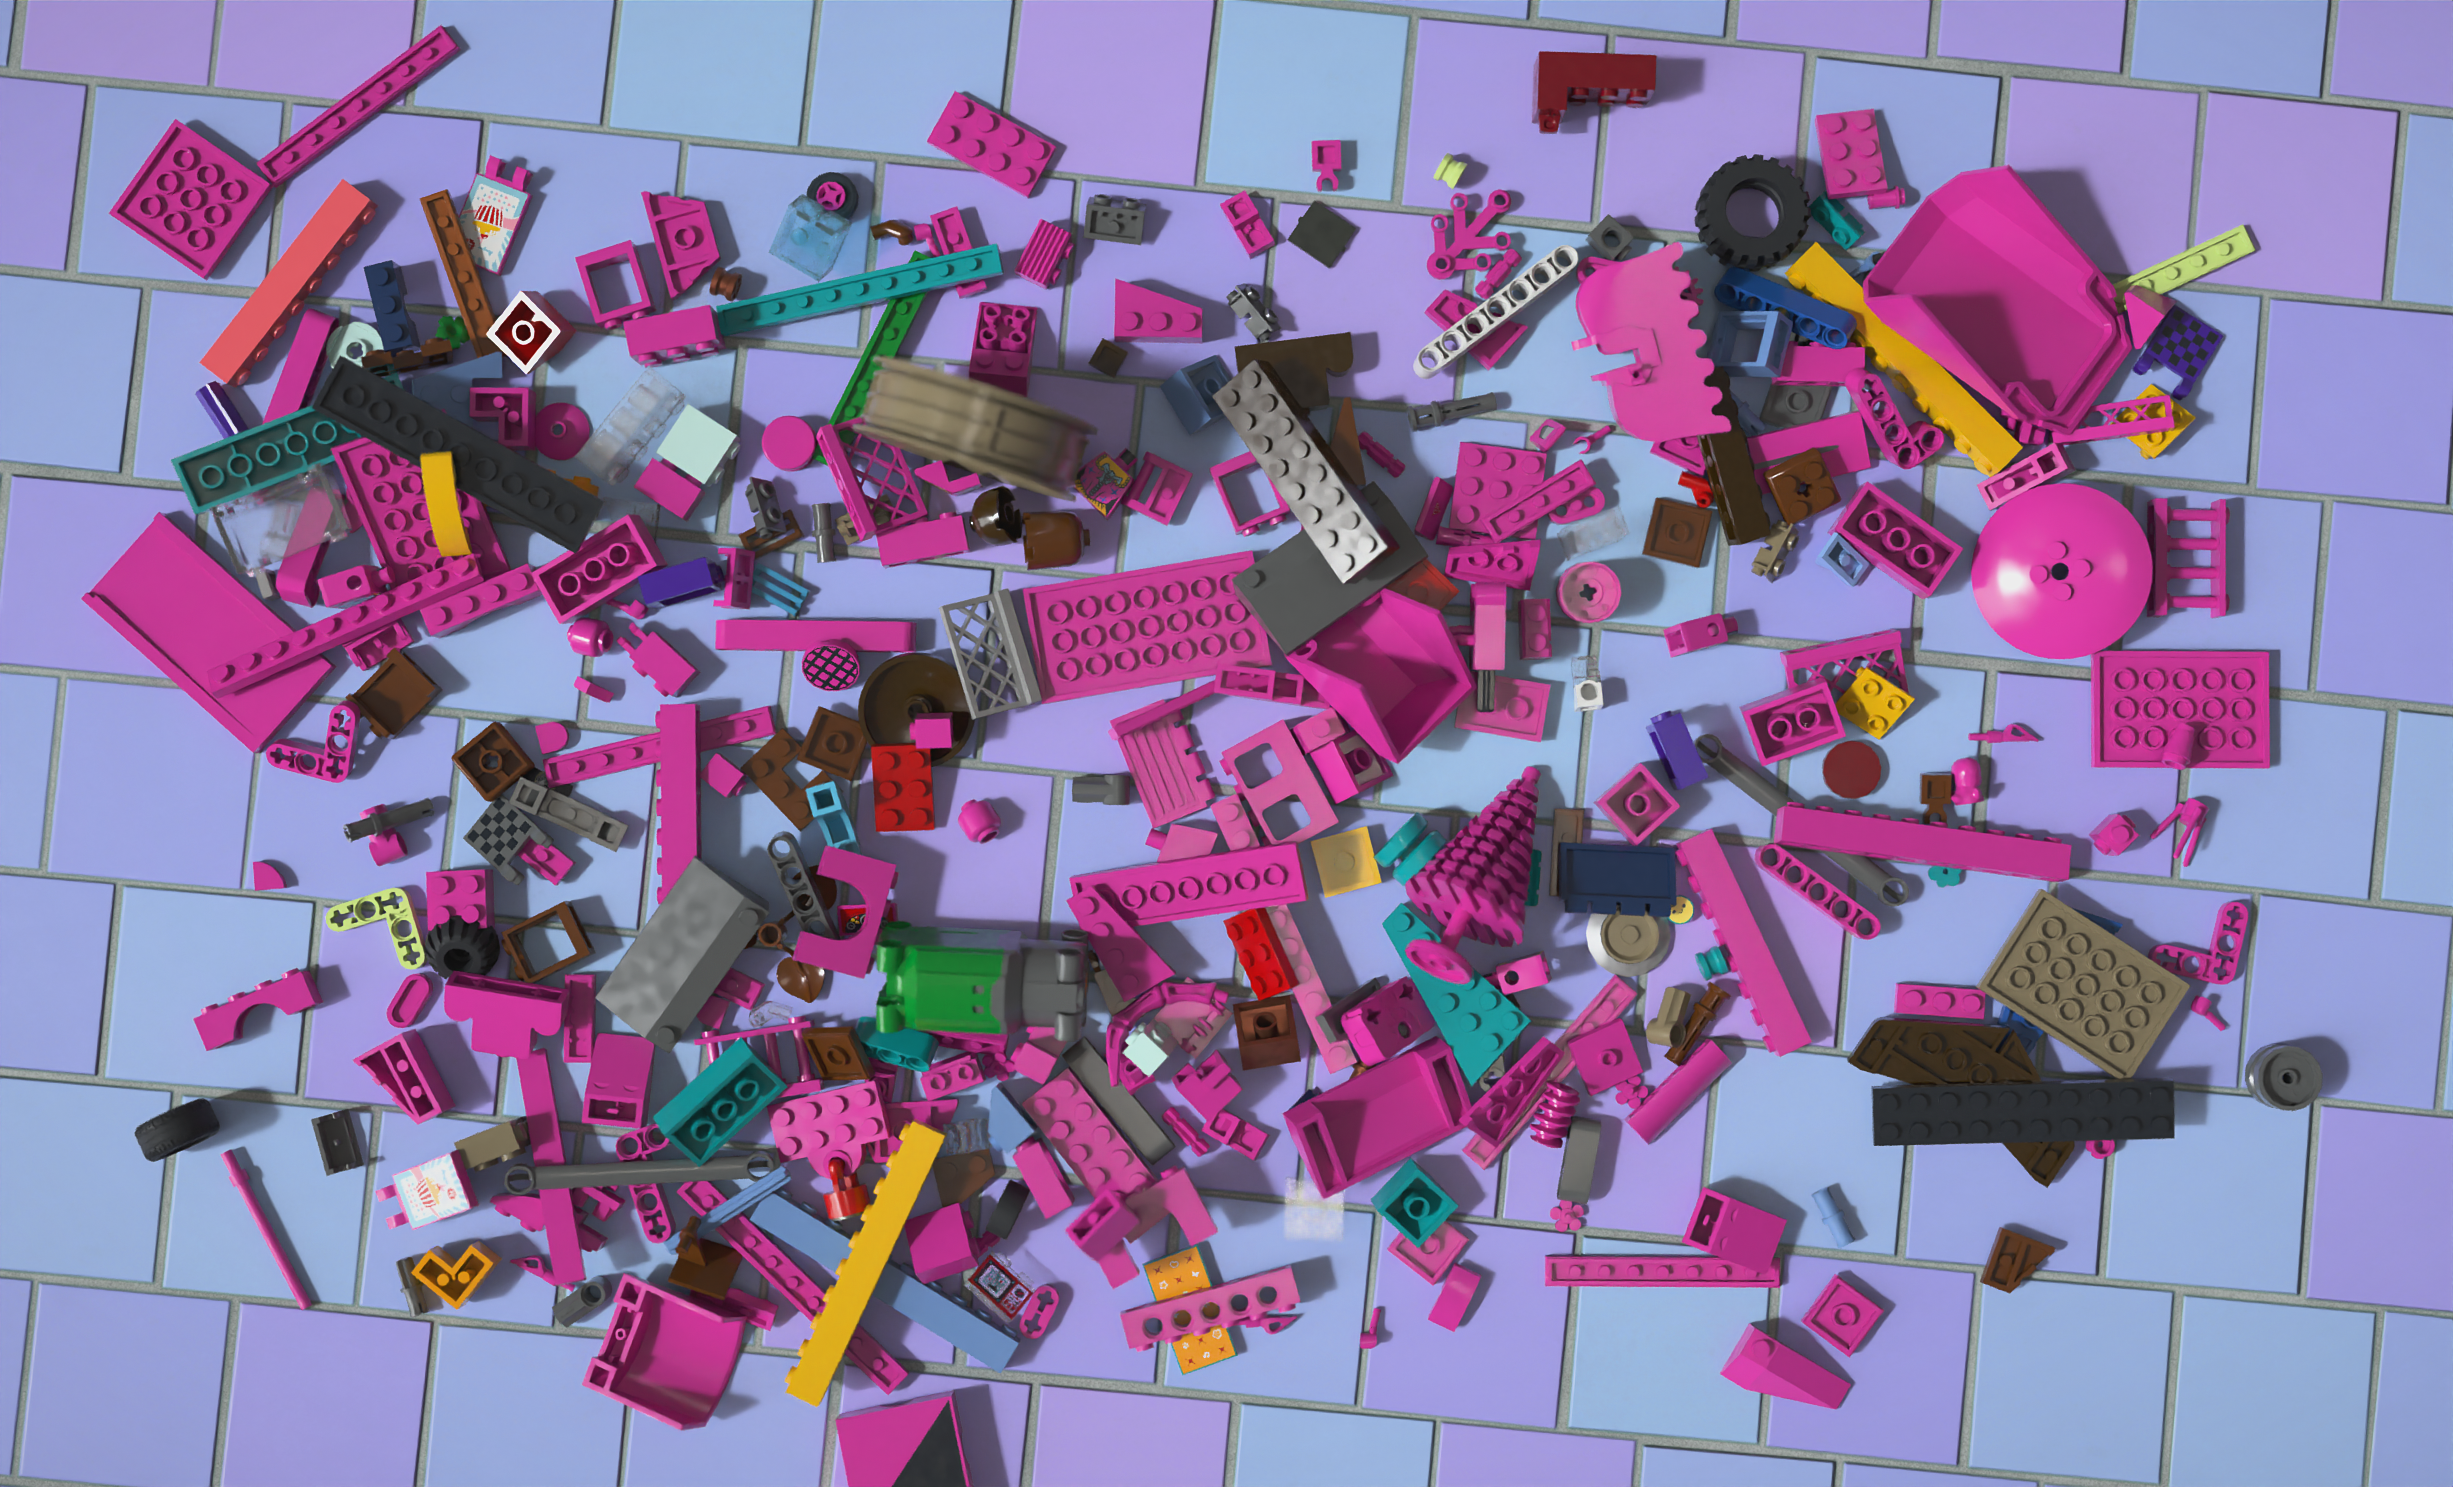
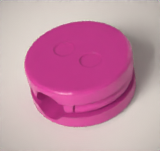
(789, 443)

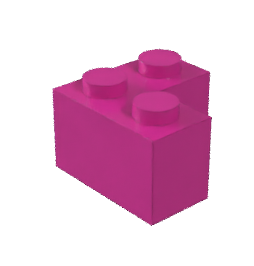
(512, 409)
(1038, 1054)

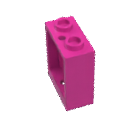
(607, 257)
(1249, 527)
(1043, 1176)

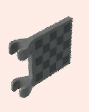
(502, 835)

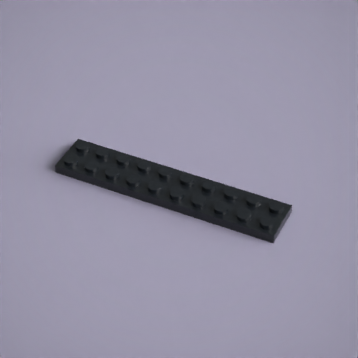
(481, 464)
(2023, 1112)

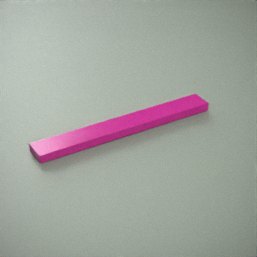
(358, 106)
(642, 750)
(1601, 1010)
(549, 1151)
(1655, 1272)

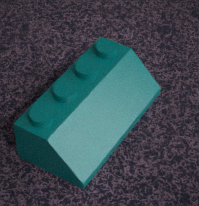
(719, 1102)

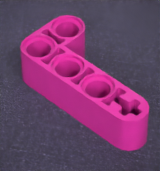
(1878, 422)
(298, 575)
(646, 1146)

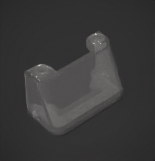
(283, 520)

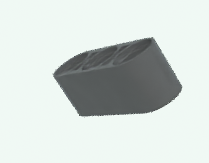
(1579, 1160)

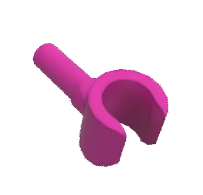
(924, 232)
(1593, 438)
(636, 609)
(2201, 1006)
(1369, 1340)

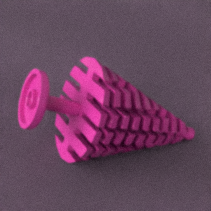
(1478, 882)

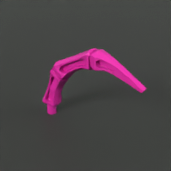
(1152, 999)

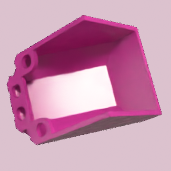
(1388, 671)

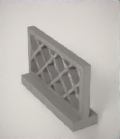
(1011, 643)

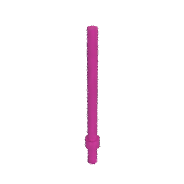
(240, 1179)

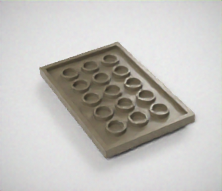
(2083, 986)

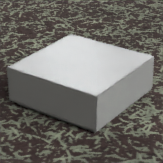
(267, 585)

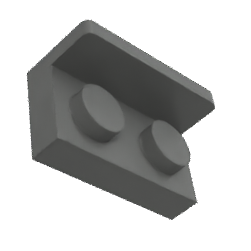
(1114, 219)

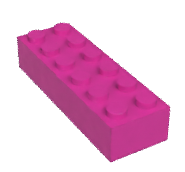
(1092, 1144)

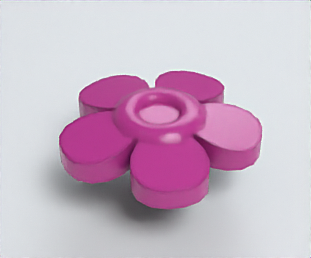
(997, 1066)
(1631, 1091)
(1567, 1216)

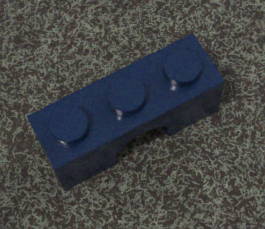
(387, 296)

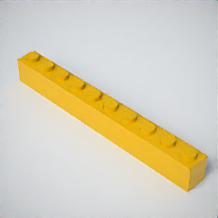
(1909, 368)
(866, 1262)

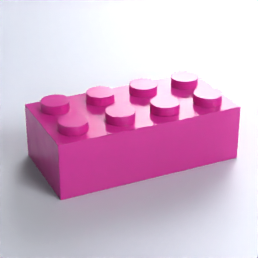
(1896, 540)
(600, 569)

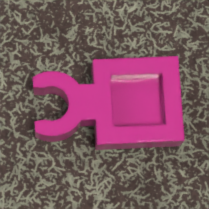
(1326, 159)

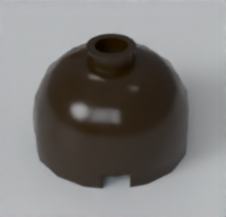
(995, 518)

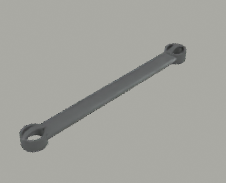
(1773, 799)
(636, 1172)

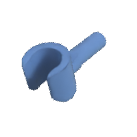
(1867, 266)

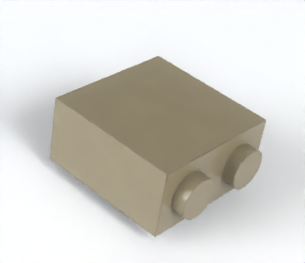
(502, 1140)

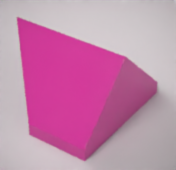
(2145, 312)

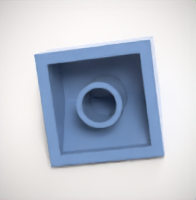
(1192, 391)
(1007, 1121)

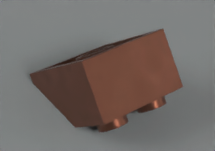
(1266, 1032)

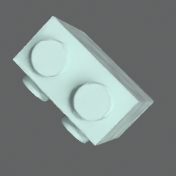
(699, 446)

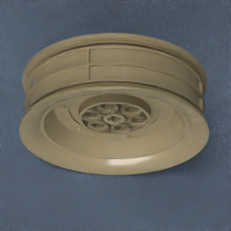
(975, 427)

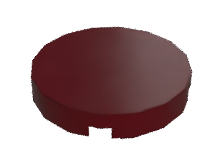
(1851, 770)

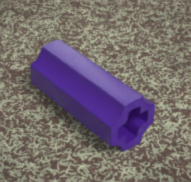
(221, 410)

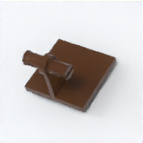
(704, 1263)

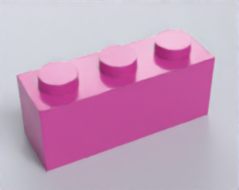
(1819, 364)
(923, 540)

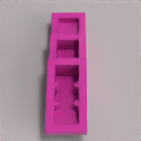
(1267, 686)

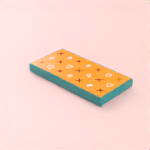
(1179, 1274)

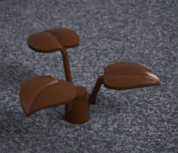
(794, 976)

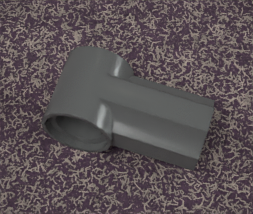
(1106, 789)
(581, 1301)

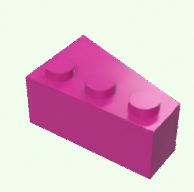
(1154, 317)
(408, 1076)

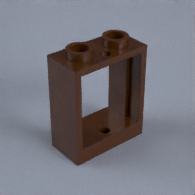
(574, 929)

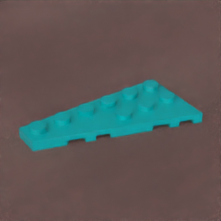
(1471, 1016)

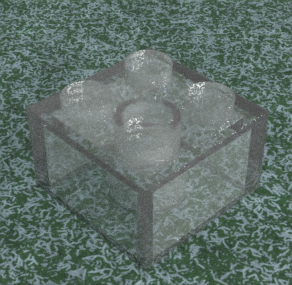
(1309, 1215)

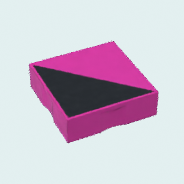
(905, 1444)

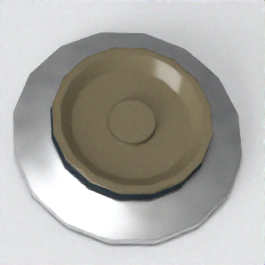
(1627, 943)

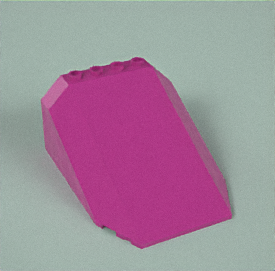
(2002, 299)

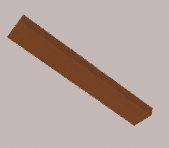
(461, 270)

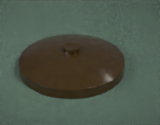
(908, 687)

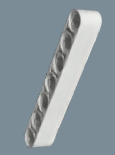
(1502, 300)

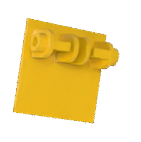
(2155, 443)
(1873, 702)

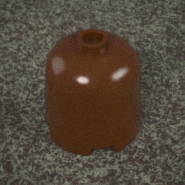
(1053, 539)

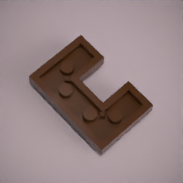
(432, 354)
(767, 772)

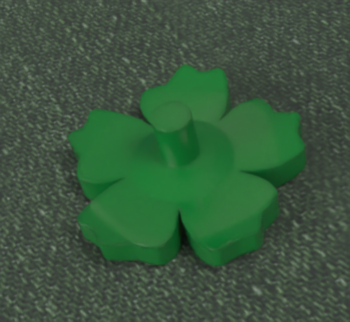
(453, 330)

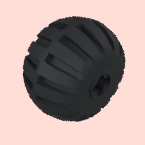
(461, 947)

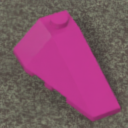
(1774, 1369)

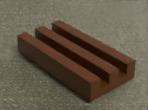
(776, 545)

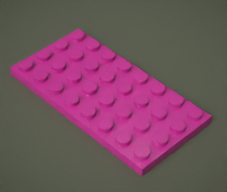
(1142, 628)

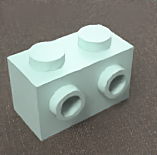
(1150, 1045)

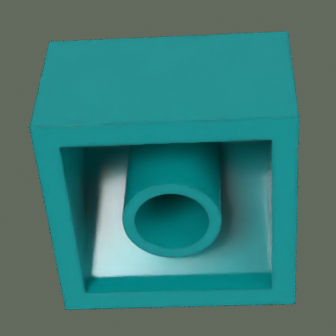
(1414, 1203)

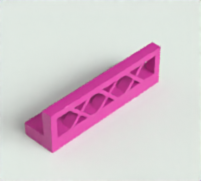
(2120, 430)

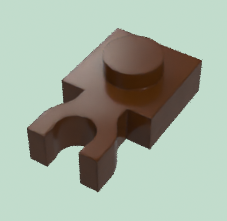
(1935, 791)

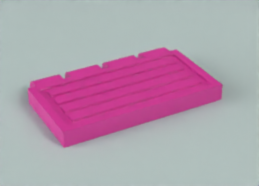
(1163, 769)

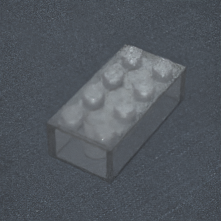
(631, 427)

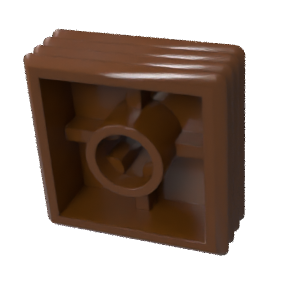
(1785, 484)
(474, 761)

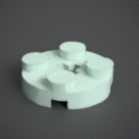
(352, 335)

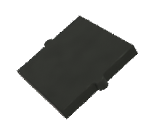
(1321, 234)

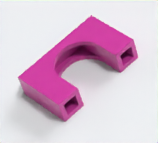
(873, 880)
(1178, 1195)

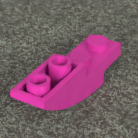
(529, 1211)

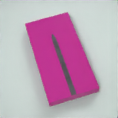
(1837, 438)

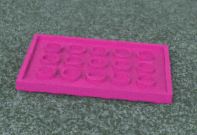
(397, 518)
(2147, 693)

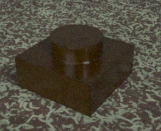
(1108, 358)

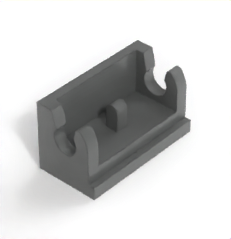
(337, 1142)

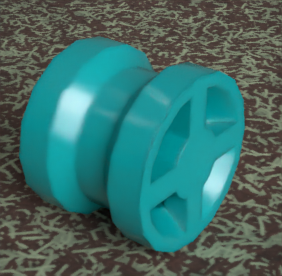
(1711, 963)

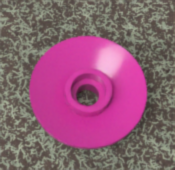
(574, 434)

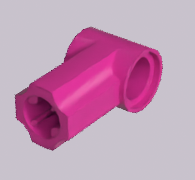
(387, 846)

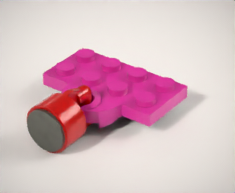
(832, 1135)

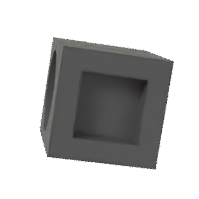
(1606, 227)

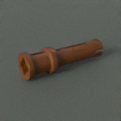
(1704, 1012)

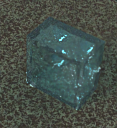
(810, 237)

